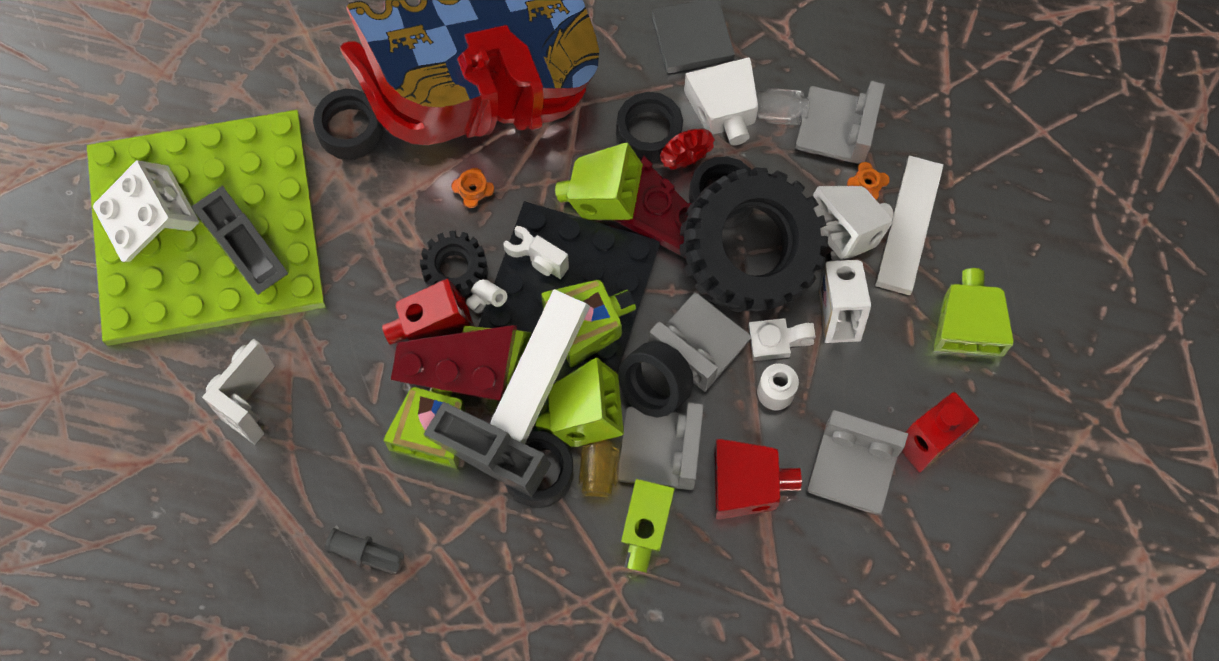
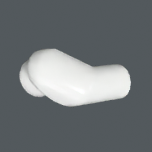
(485, 293)

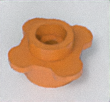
(866, 172)
(468, 178)

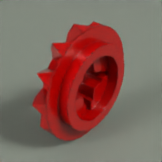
(687, 148)

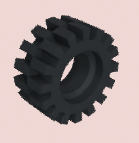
(452, 246)

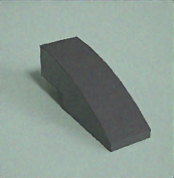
(239, 240)
(488, 449)

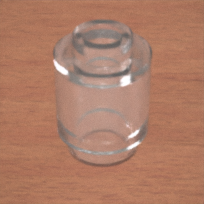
(783, 106)

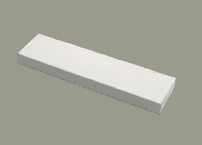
(909, 225)
(539, 365)

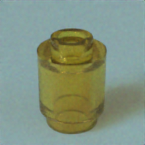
(598, 469)

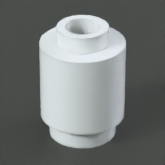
(773, 396)

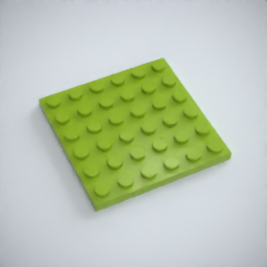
(184, 276)

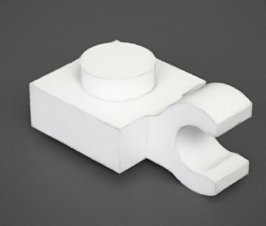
(544, 255)
(773, 339)

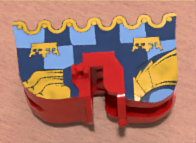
(471, 63)

